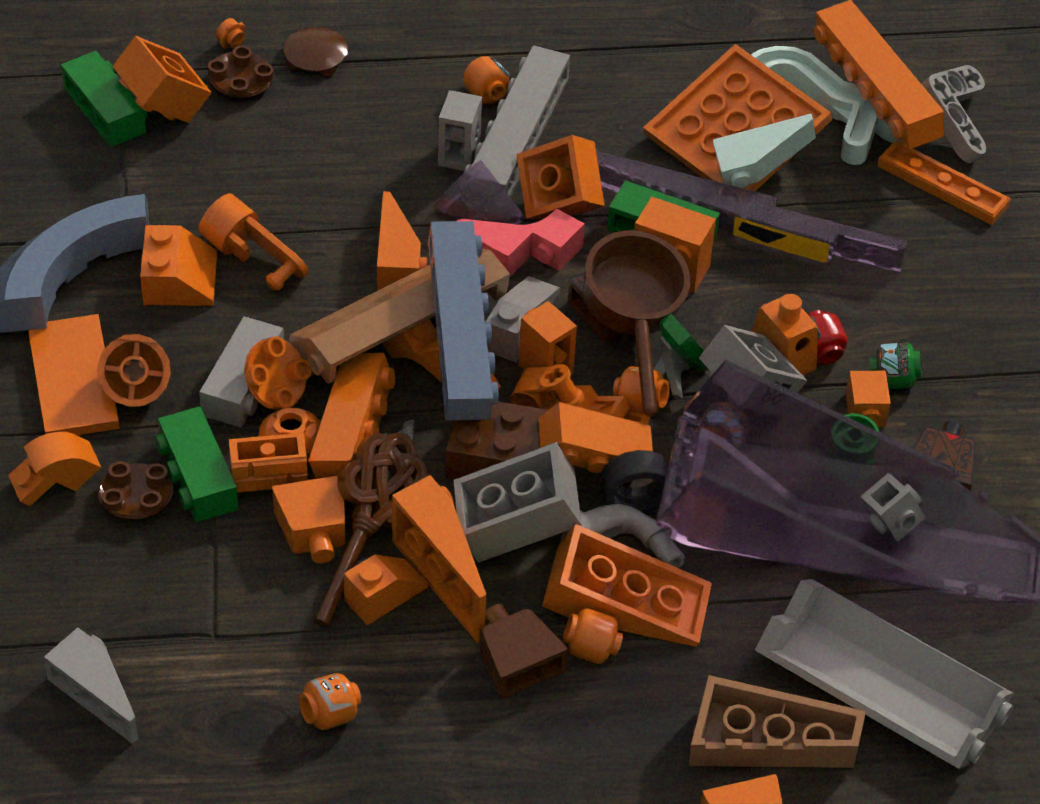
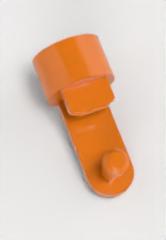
(230, 225)

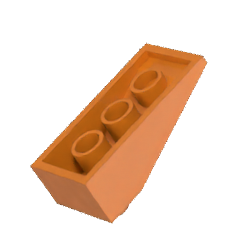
(435, 545)
(626, 584)

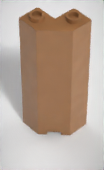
(381, 318)

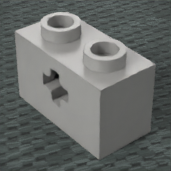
(459, 130)

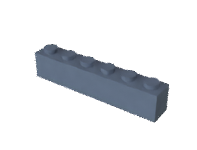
(460, 321)

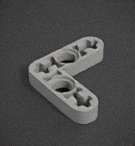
(947, 90)

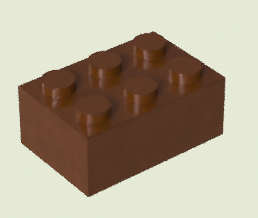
(485, 443)

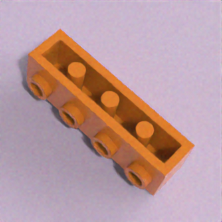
(351, 412)

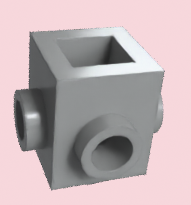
(893, 507)

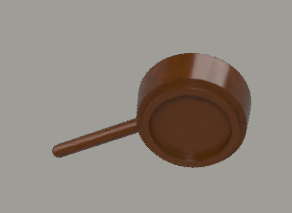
(631, 287)

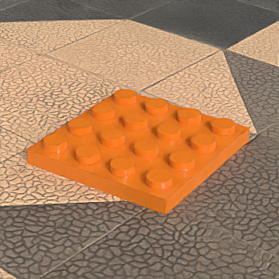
(726, 100)

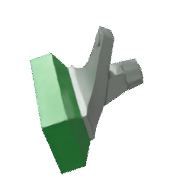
(679, 353)

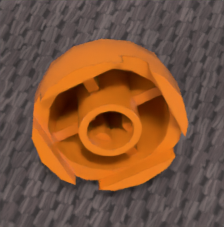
(133, 370)

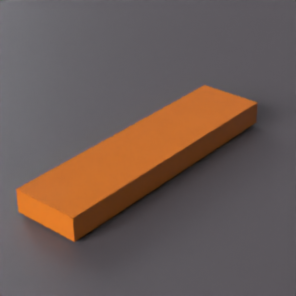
(944, 182)

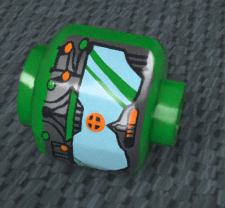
(900, 363)

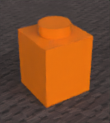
(868, 395)

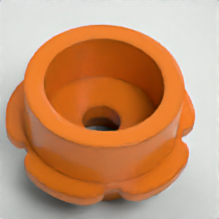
(230, 33)

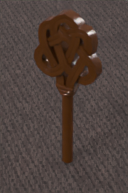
(365, 483)

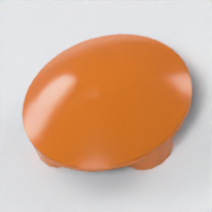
(276, 373)

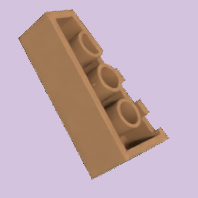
(772, 729)

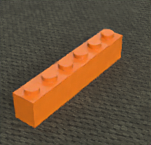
(879, 75)

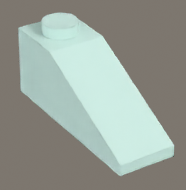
(755, 153)

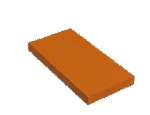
(67, 376)

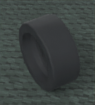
(634, 466)

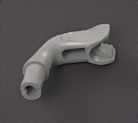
(624, 519)

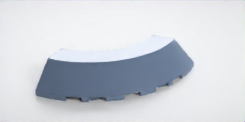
(62, 253)

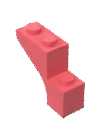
(550, 241)

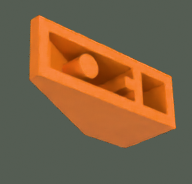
(398, 245)

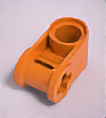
(546, 387)

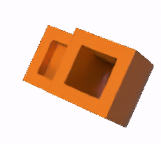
(52, 460)

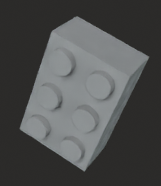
(517, 502)

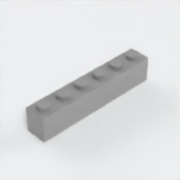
(523, 114)

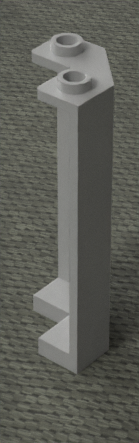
(886, 673)

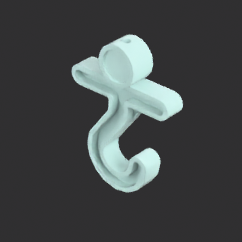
(834, 94)

